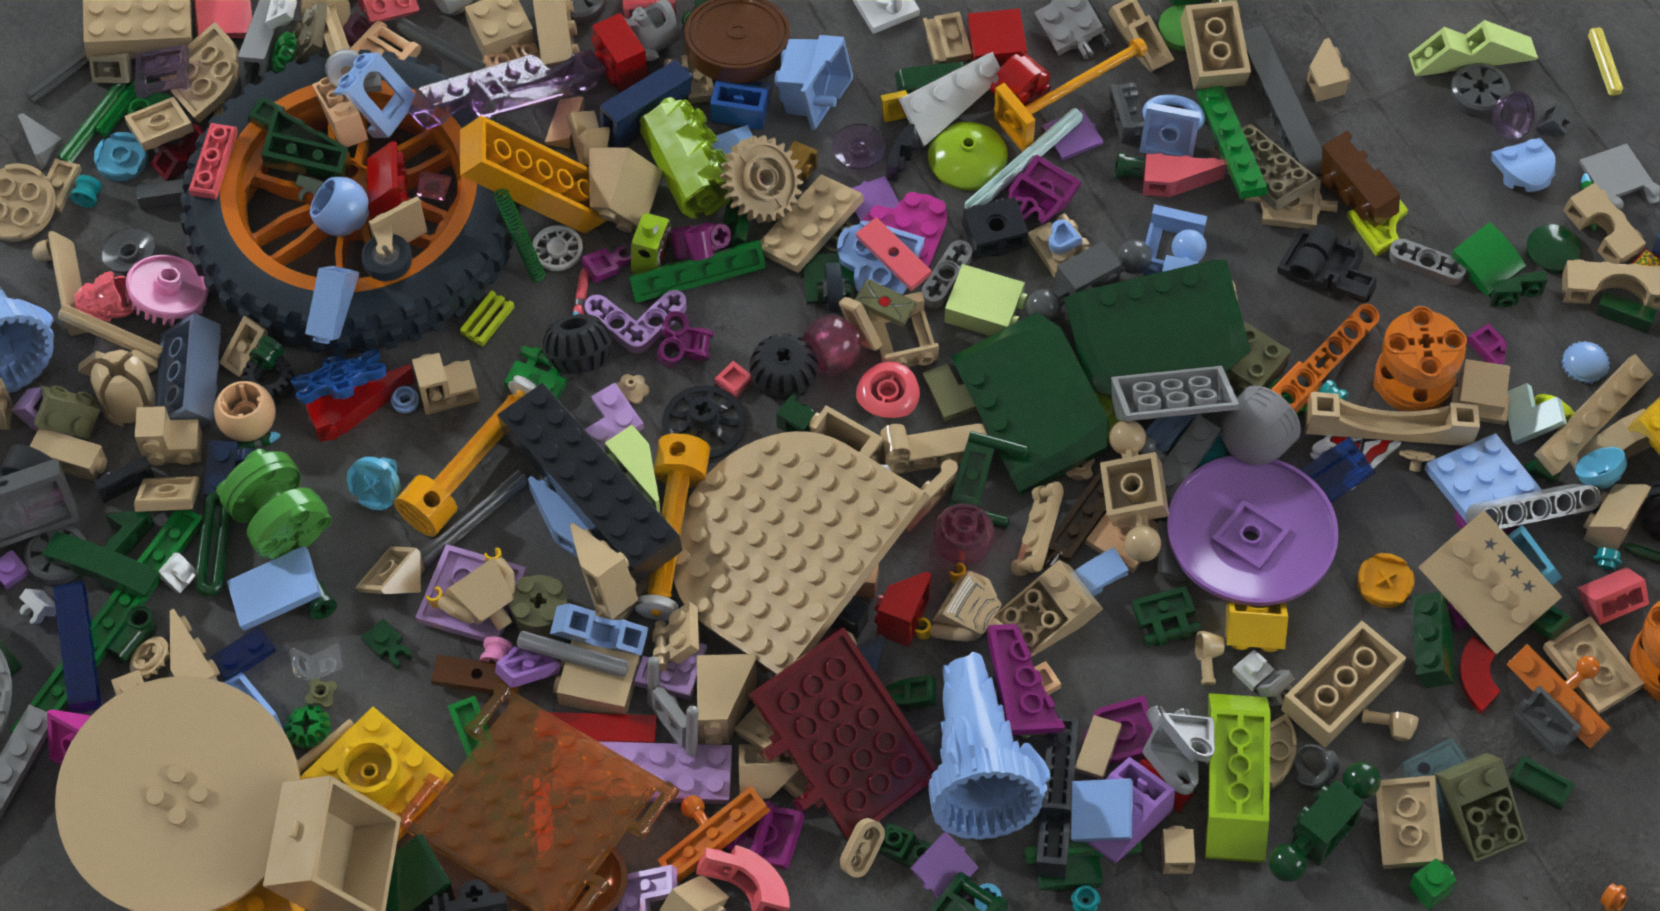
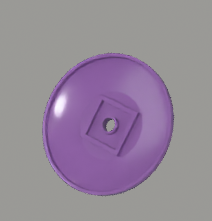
(1272, 500)

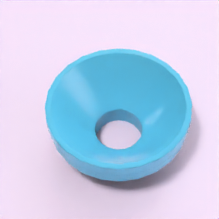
(1601, 467)

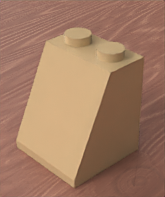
(621, 185)
(723, 694)

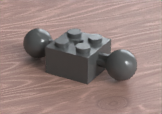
(1087, 271)

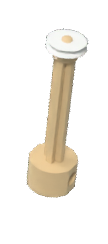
(341, 56)

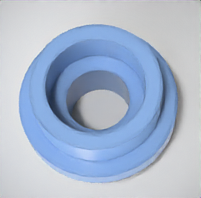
(405, 393)

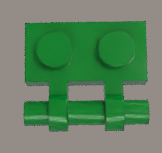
(537, 376)

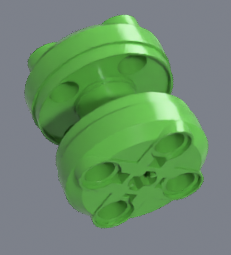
(269, 498)

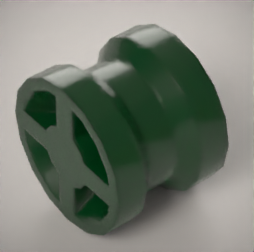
(266, 352)

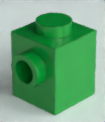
(1432, 883)

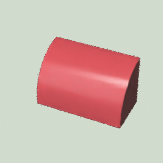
(1614, 595)

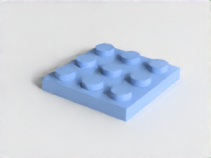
(1480, 474)

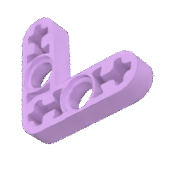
(638, 328)

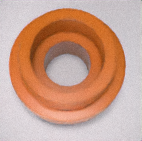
(1614, 898)

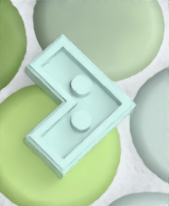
(1532, 420)

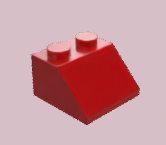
(902, 608)

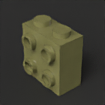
(1262, 364)

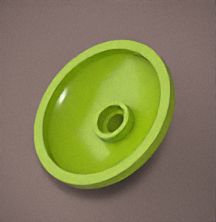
(967, 166)

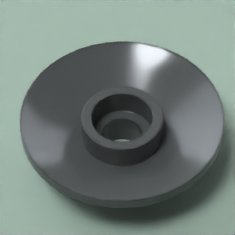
(127, 249)

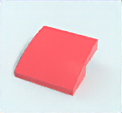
(230, 15)

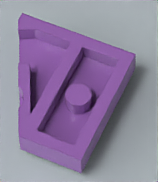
(525, 667)

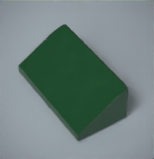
(1626, 311)

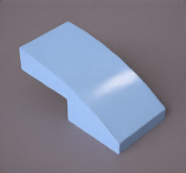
(1102, 571)

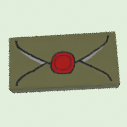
(885, 302)

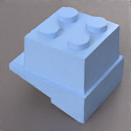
(813, 76)

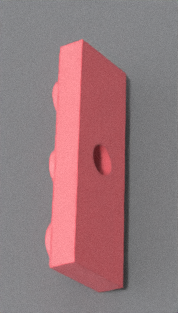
(213, 161)
(883, 244)

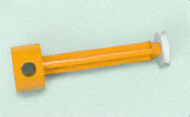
(681, 465)
(428, 502)

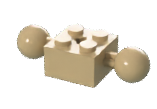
(1132, 506)

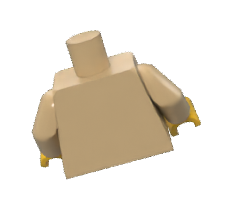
(480, 594)

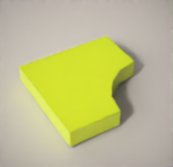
(1381, 237)

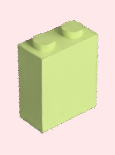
(984, 301)

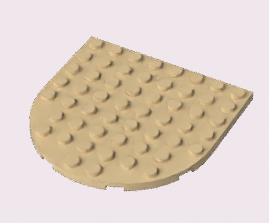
(787, 540)

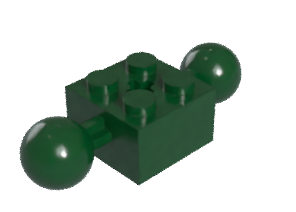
(1326, 822)

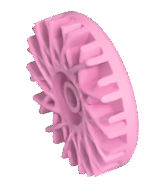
(165, 288)

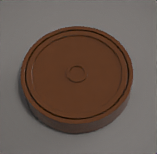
(736, 39)

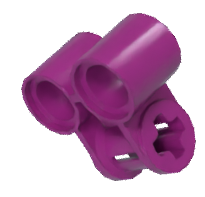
(699, 240)
(684, 341)

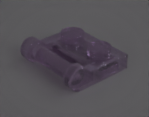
(160, 64)

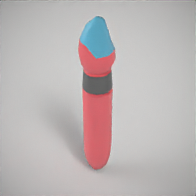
(581, 292)

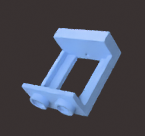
(351, 84)
(1171, 221)

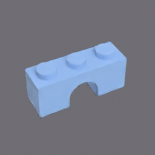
(585, 627)

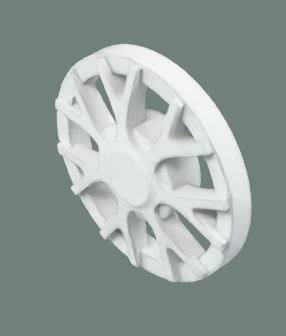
(558, 247)

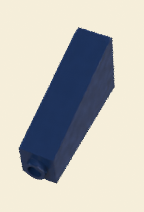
(626, 108)

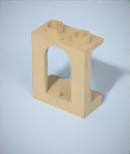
(922, 355)

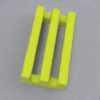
(480, 311)

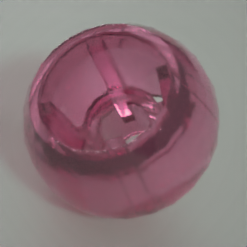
(834, 343)
(963, 545)

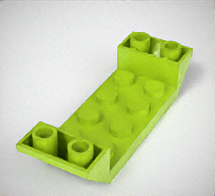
(1239, 779)

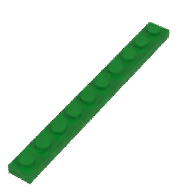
(171, 539)

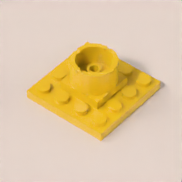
(380, 764)

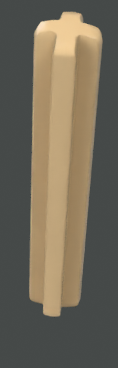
(109, 332)

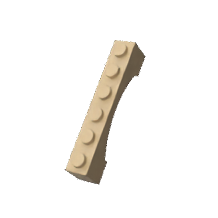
(1446, 425)

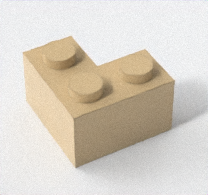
(442, 385)
(167, 439)
(695, 895)

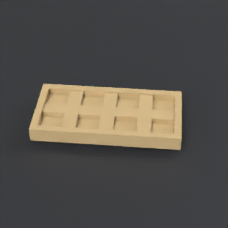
(810, 223)

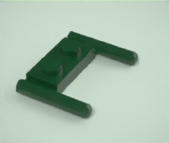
(975, 470)

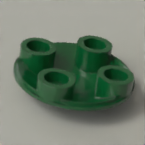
(1552, 247)

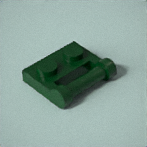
(961, 882)

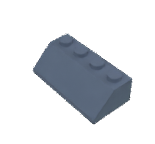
(189, 369)

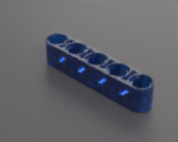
(77, 647)

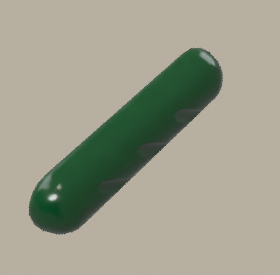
(212, 547)

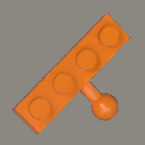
(1537, 672)
(713, 832)

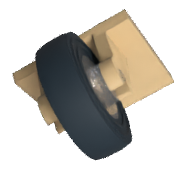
(388, 252)

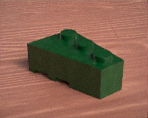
(302, 150)

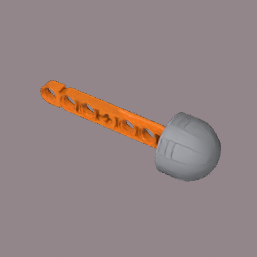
(1265, 421)

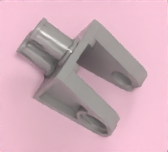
(1176, 746)

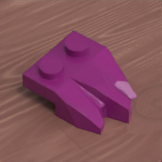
(1043, 190)
(773, 836)

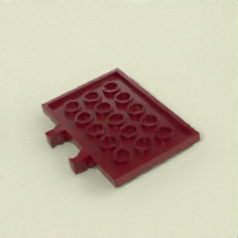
(842, 734)

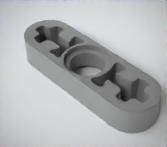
(1422, 251)
(946, 285)

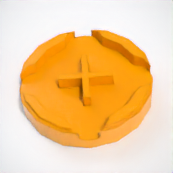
(1385, 580)

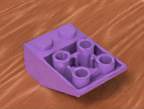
(1151, 804)

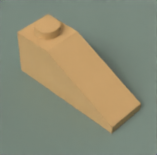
(1617, 436)

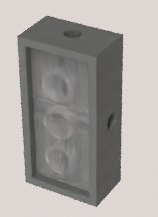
(35, 502)

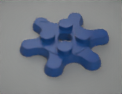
(339, 376)

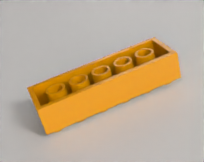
(530, 172)

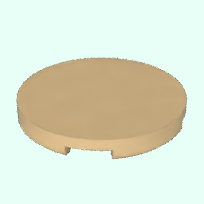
(25, 202)

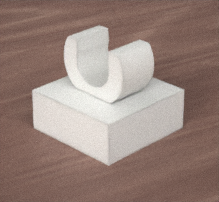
(177, 572)
(38, 602)
(1253, 670)

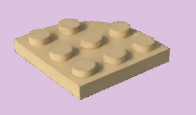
(211, 72)

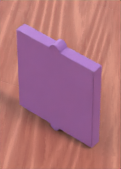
(1078, 140)
(875, 193)
(942, 863)

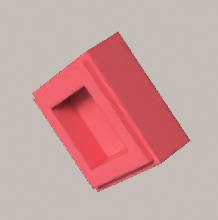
(733, 379)

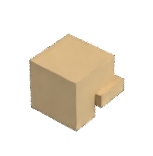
(1484, 385)

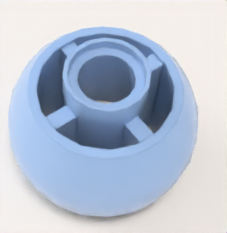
(339, 207)

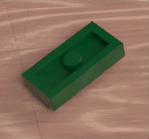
(737, 224)

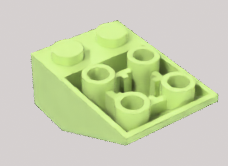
(634, 459)

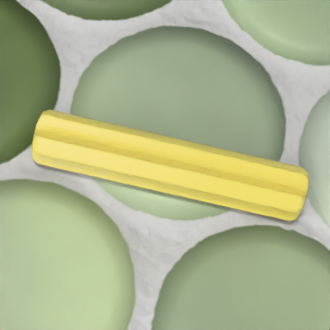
(1605, 61)

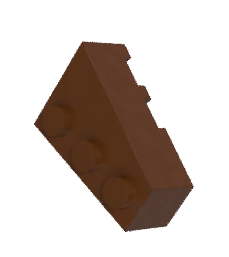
(1356, 182)

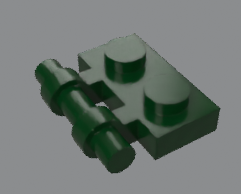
(1165, 608)

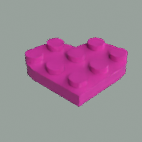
(916, 215)

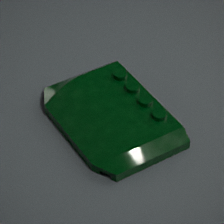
(1158, 324)
(1037, 397)

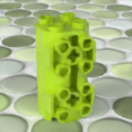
(686, 155)

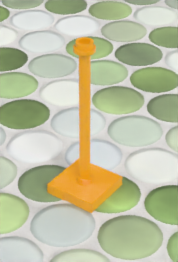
(1018, 119)

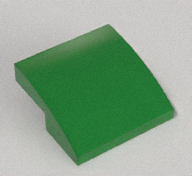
(1488, 258)

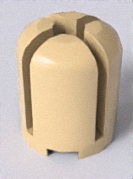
(122, 386)

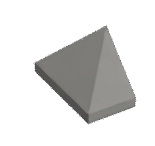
(41, 140)

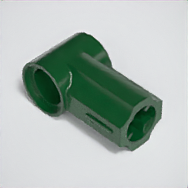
(131, 635)

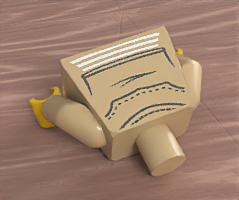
(966, 609)

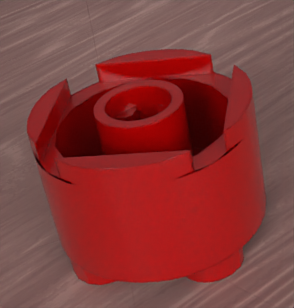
(1024, 78)

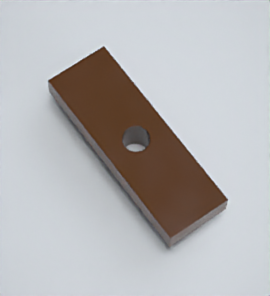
(460, 674)

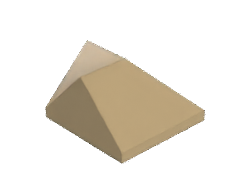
(395, 572)

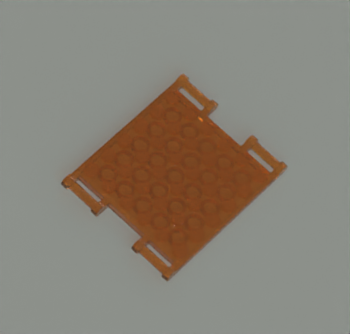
(536, 806)

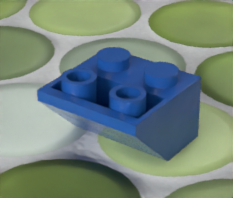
(741, 103)

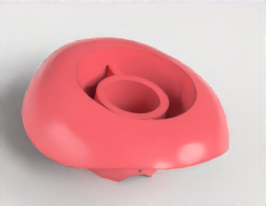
(888, 390)

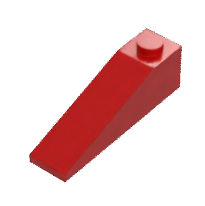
(338, 416)

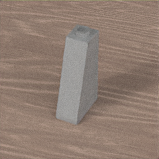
(258, 47)

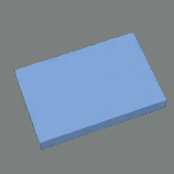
(274, 588)

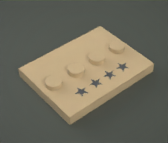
(1490, 582)

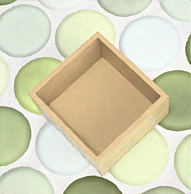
(331, 847)

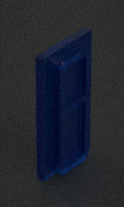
(1339, 469)

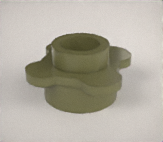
(324, 700)

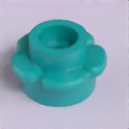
(1608, 558)
(1085, 892)

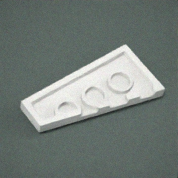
(946, 98)

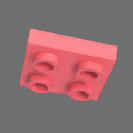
(387, 9)

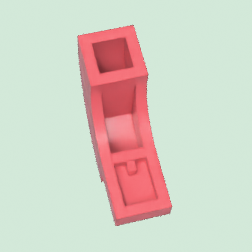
(749, 873)

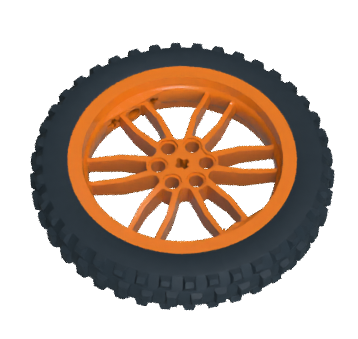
(442, 280)

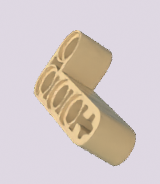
(926, 449)

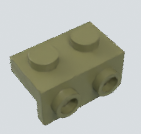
(67, 412)

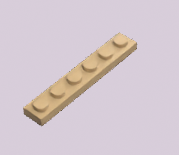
(1593, 414)

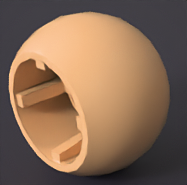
(244, 411)

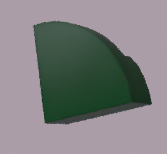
(1537, 469)

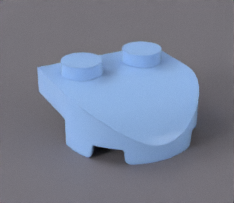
(1526, 165)

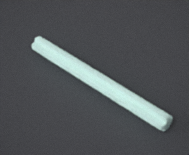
(1022, 161)

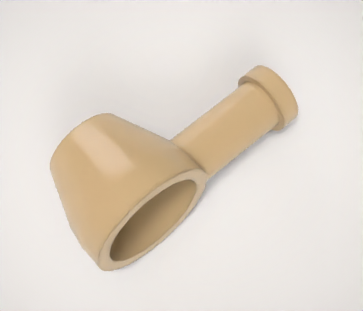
(1208, 647)
(1400, 724)

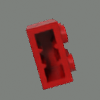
(996, 33)

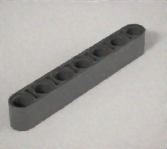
(1281, 101)

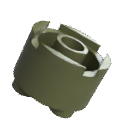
(536, 604)

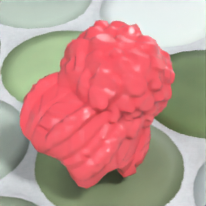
(104, 298)

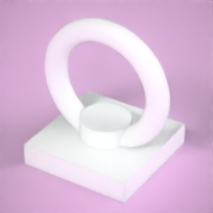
(886, 13)

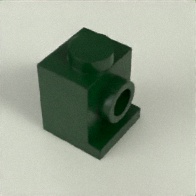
(794, 416)

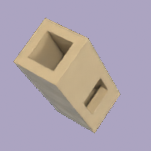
(73, 454)

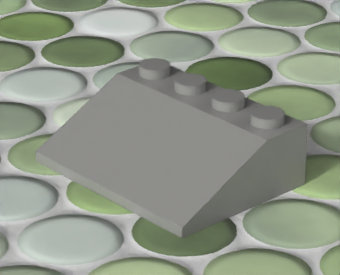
(1172, 393)

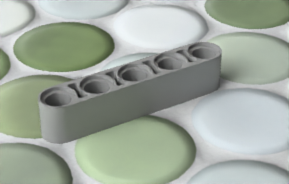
(1544, 505)

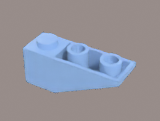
(555, 514)

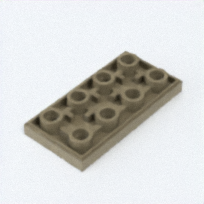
(1282, 173)

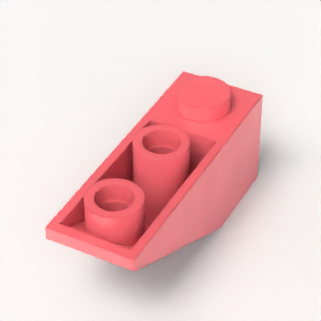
(1178, 174)

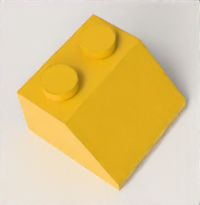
(1256, 626)

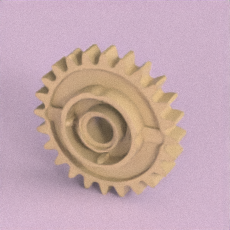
(743, 182)

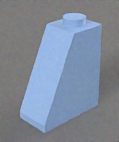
(330, 302)

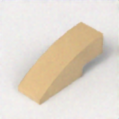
(1133, 24)

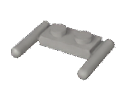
(681, 726)

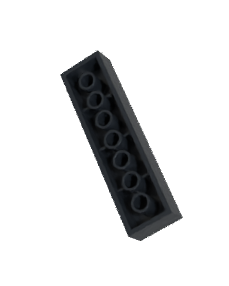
(589, 481)

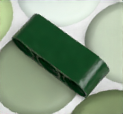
(919, 76)

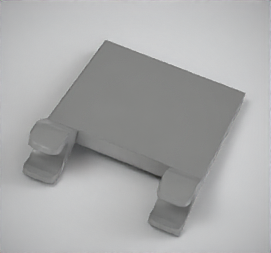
(1620, 173)

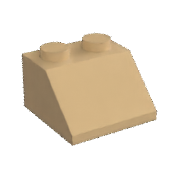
(1616, 515)

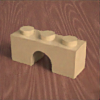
(1594, 206)

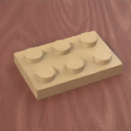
(1616, 676)
(1409, 822)

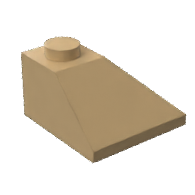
(762, 775)

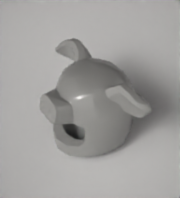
(652, 30)

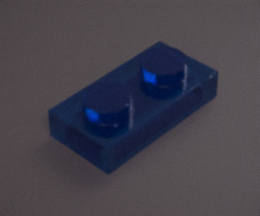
(243, 653)

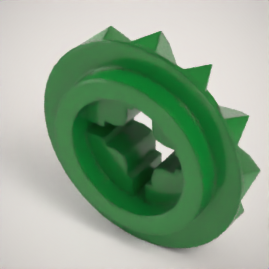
(283, 51)
(315, 734)

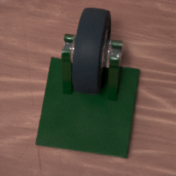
(828, 281)

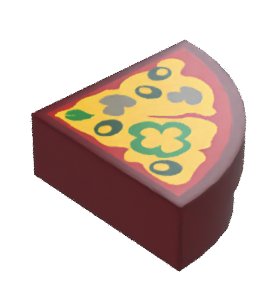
(1647, 258)

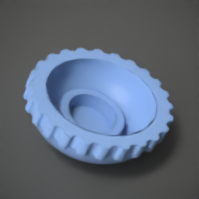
(1585, 362)

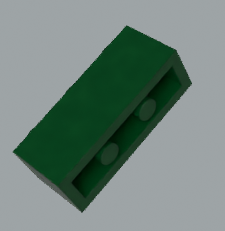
(1433, 640)

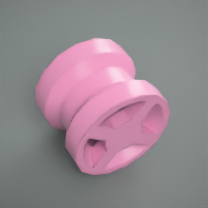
(495, 649)

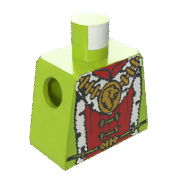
(651, 236)

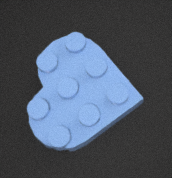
(865, 265)

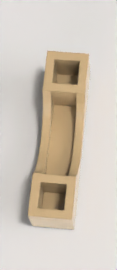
(1585, 279)

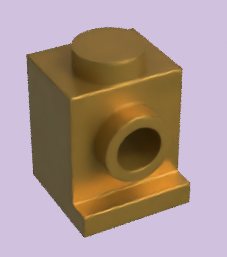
(806, 157)

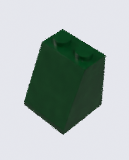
(416, 878)

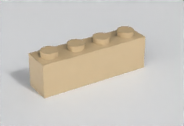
(555, 31)

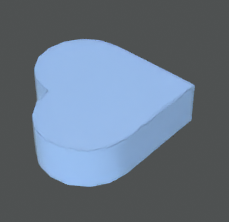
(1063, 237)

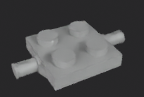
(1070, 25)

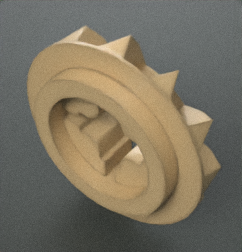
(150, 656)

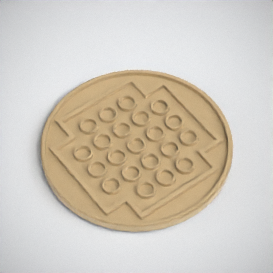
(174, 795)

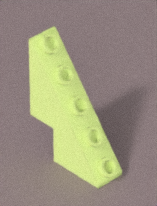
(1483, 44)

